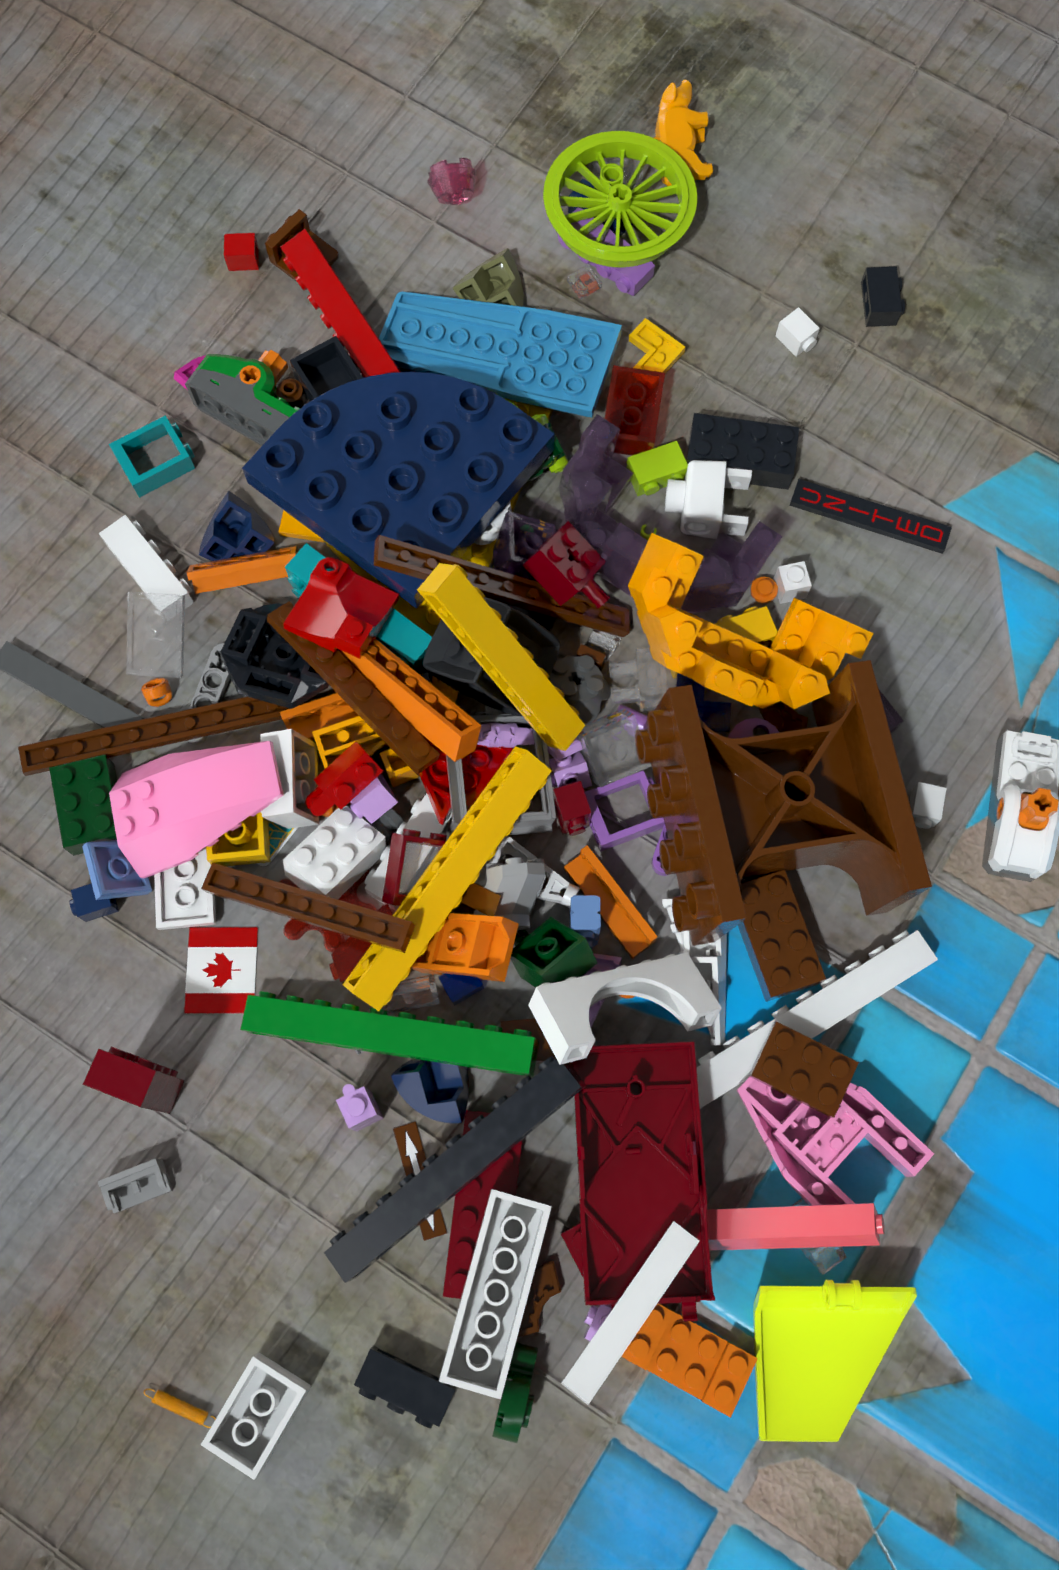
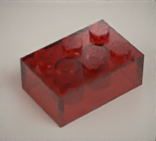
(634, 408)

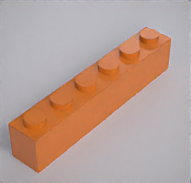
(418, 701)

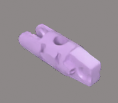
(504, 735)

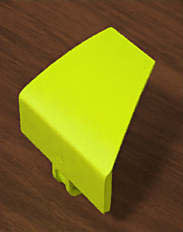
(819, 1354)

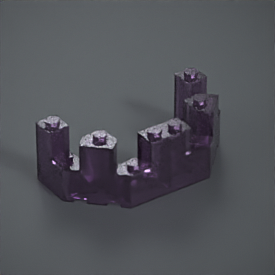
(591, 487)

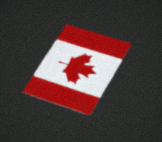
(220, 969)

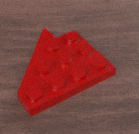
(477, 772)

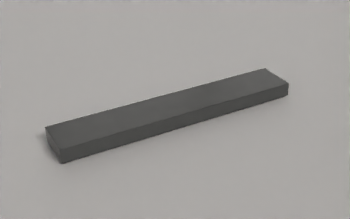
(63, 688)

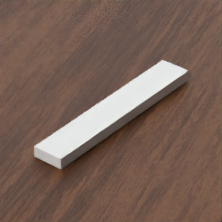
(630, 1313)

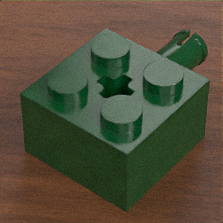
(551, 954)

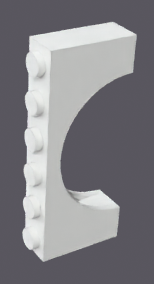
(669, 981)

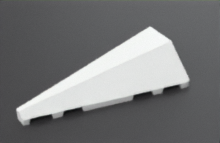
(711, 963)

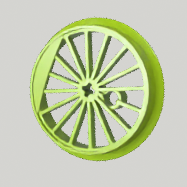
(617, 200)

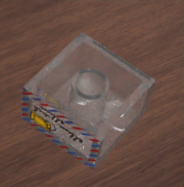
(611, 747)

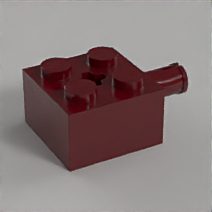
(567, 566)

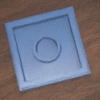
(112, 872)

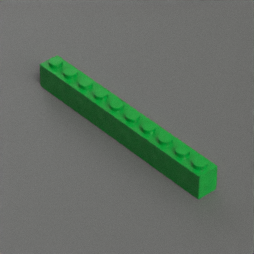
(391, 1035)

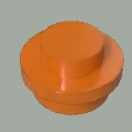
(764, 589)

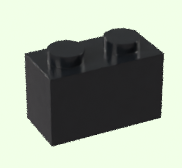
(882, 296)

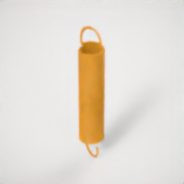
(180, 1407)

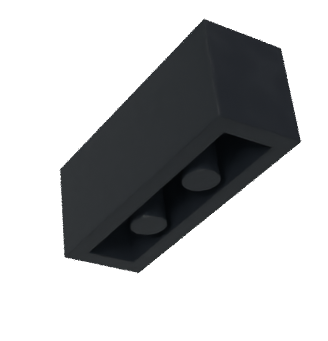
(404, 1387)

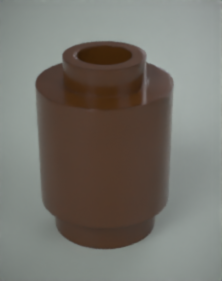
(292, 392)

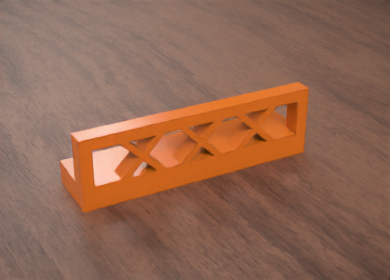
(240, 570)
(317, 715)
(615, 906)

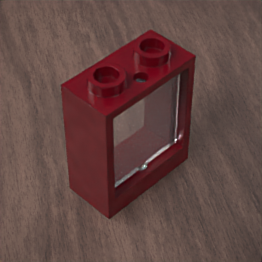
(407, 862)

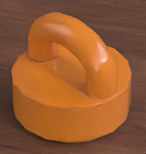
(156, 689)

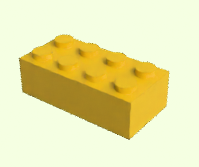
(244, 845)

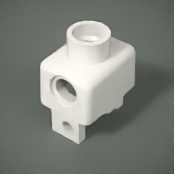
(702, 496)

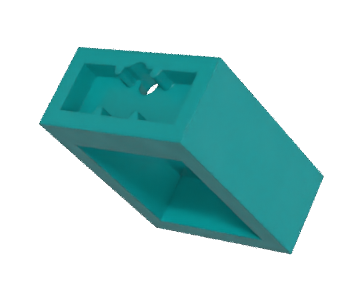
(164, 472)

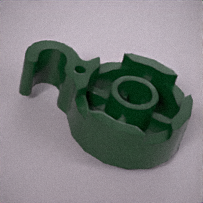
(516, 1401)

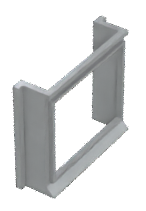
(527, 822)

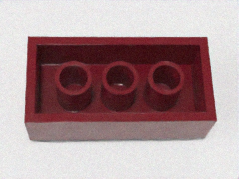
(134, 1080)

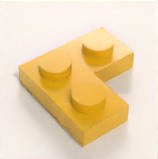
(660, 347)

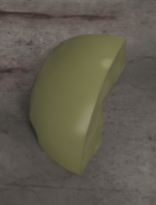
(493, 282)

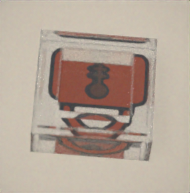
(584, 282)

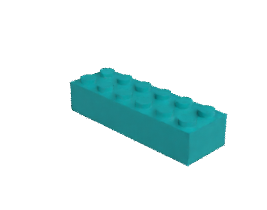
(397, 633)

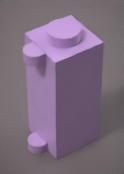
(358, 1107)

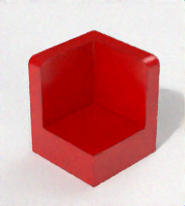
(241, 251)

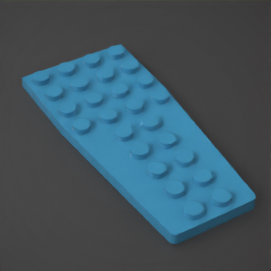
(507, 349)

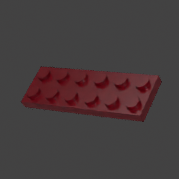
(470, 1210)

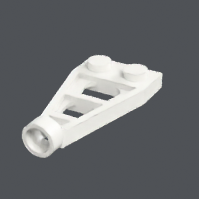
(555, 881)

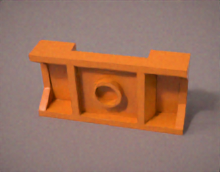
(470, 947)
(691, 1359)

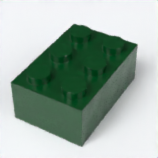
(84, 801)

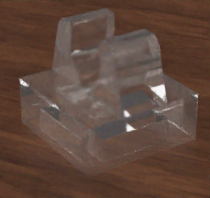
(606, 640)

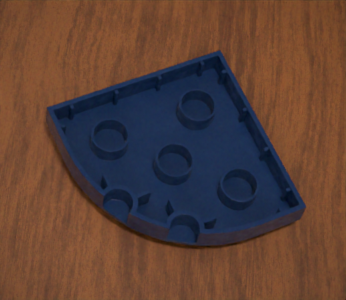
(400, 461)

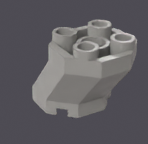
(518, 886)

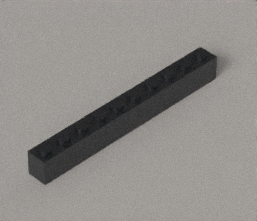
(454, 1169)

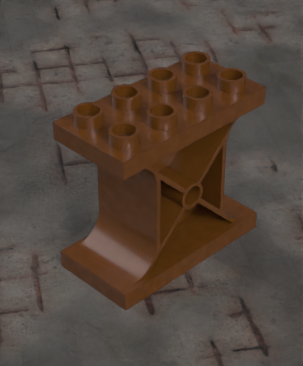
(780, 803)

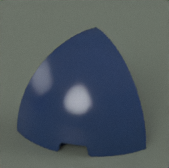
(235, 531)
(434, 1089)

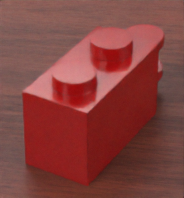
(342, 780)

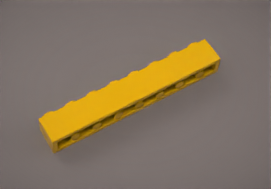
(501, 655)

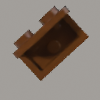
(291, 227)

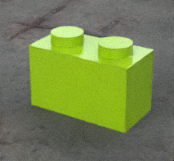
(655, 467)

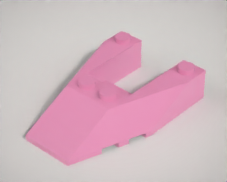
(813, 1145)

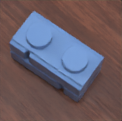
(586, 917)

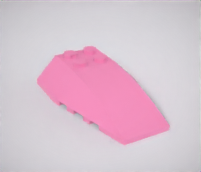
(190, 800)

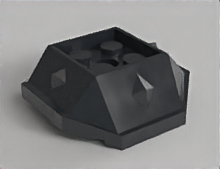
(266, 664)

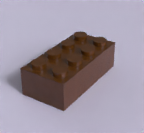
(778, 937)

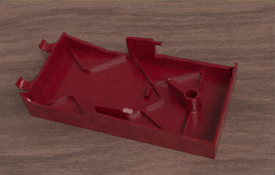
(640, 1168)

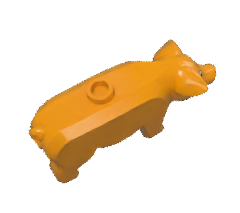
(682, 128)

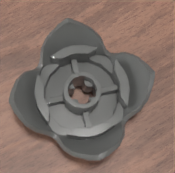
(581, 685)

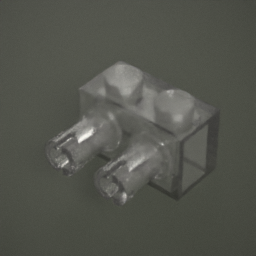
(650, 679)

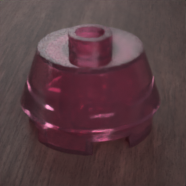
(452, 181)

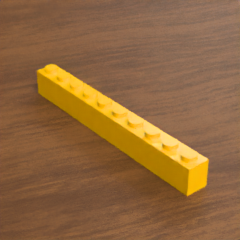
(451, 874)

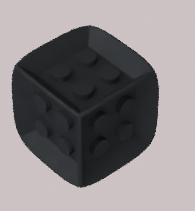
(457, 668)

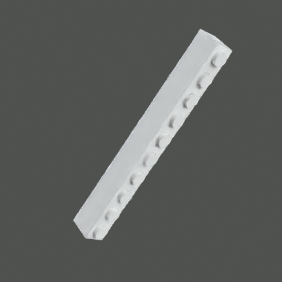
(816, 1011)

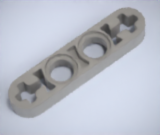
(204, 692)

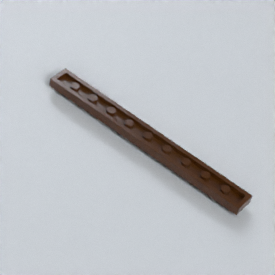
(502, 586)
(148, 733)

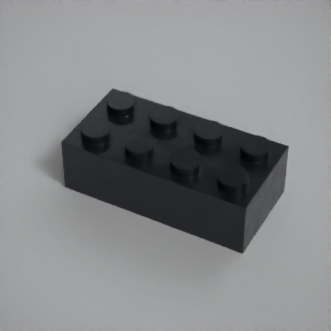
(746, 445)

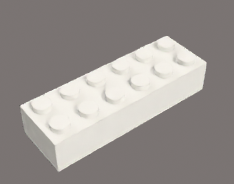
(495, 1294)

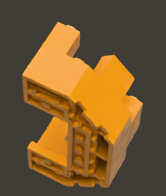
(790, 671)

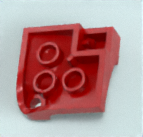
(340, 609)

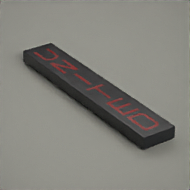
(870, 516)

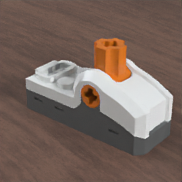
(1023, 807)

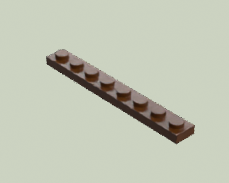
(360, 696)
(309, 907)

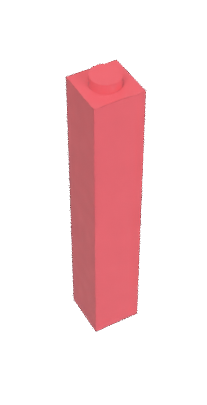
(794, 1227)

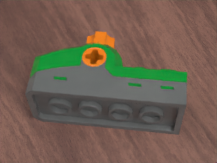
(242, 393)

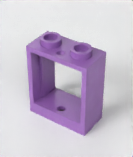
(597, 823)

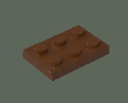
(804, 1069)

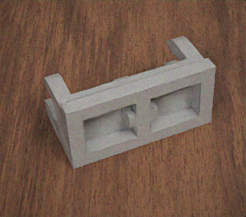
(135, 1185)

